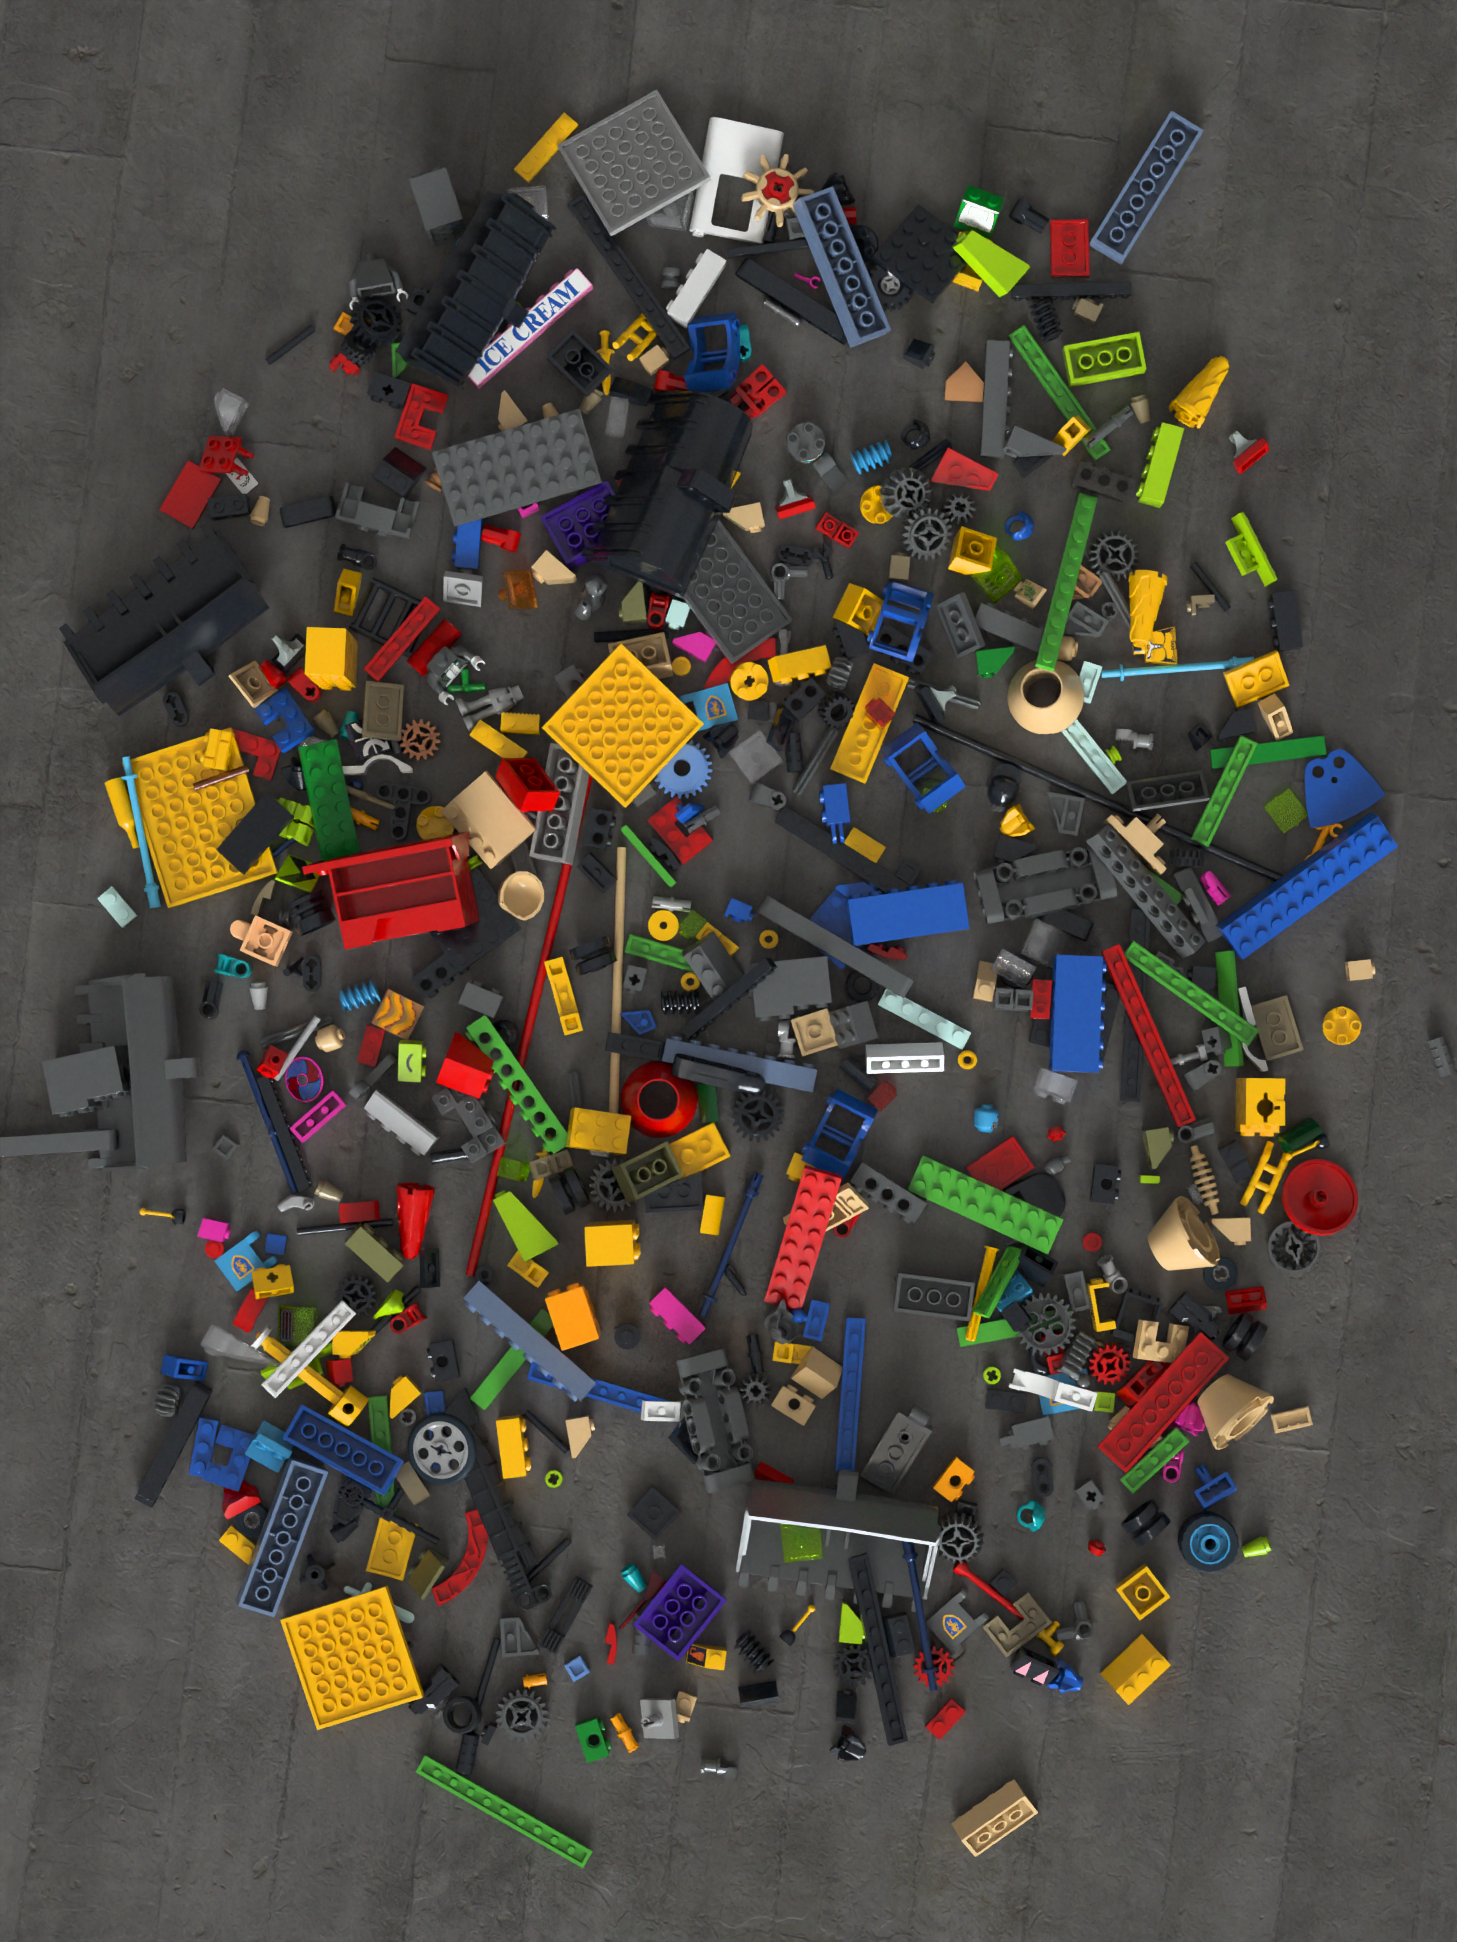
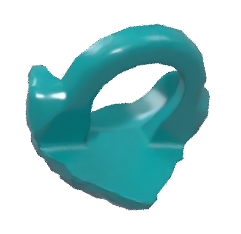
(1038, 1515)

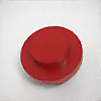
(1056, 1133)
(214, 1249)
(1096, 1547)

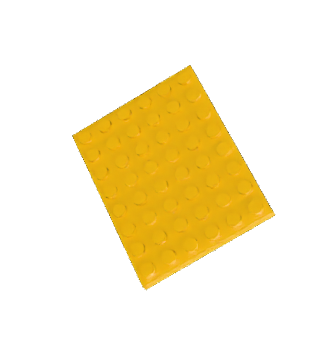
(189, 825)

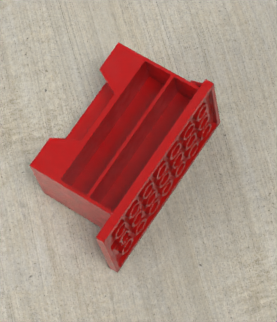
(401, 889)

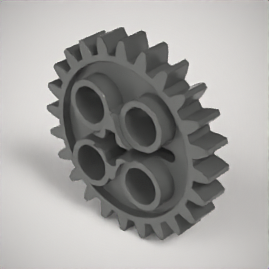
(1051, 1340)

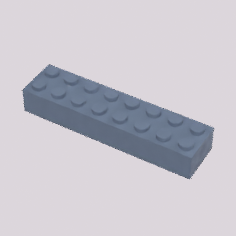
(1146, 187)
(841, 266)
(527, 1339)
(281, 1536)

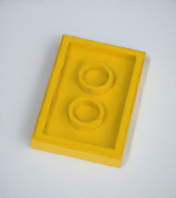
(1256, 679)
(699, 1150)
(390, 1550)

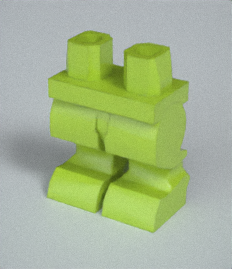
(298, 831)

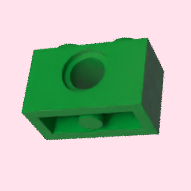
(591, 1750)

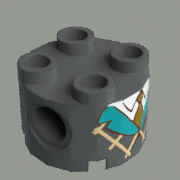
(805, 443)

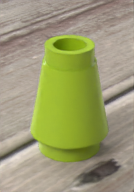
(1257, 1547)

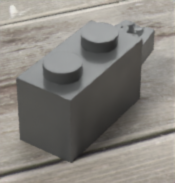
(1029, 1432)

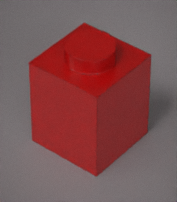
(339, 1371)

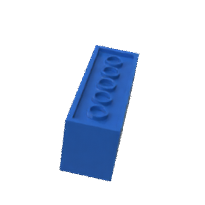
(907, 912)
(1077, 1013)

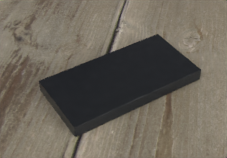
(255, 833)

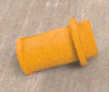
(534, 1680)

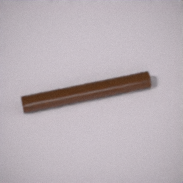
(221, 777)

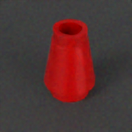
(273, 674)

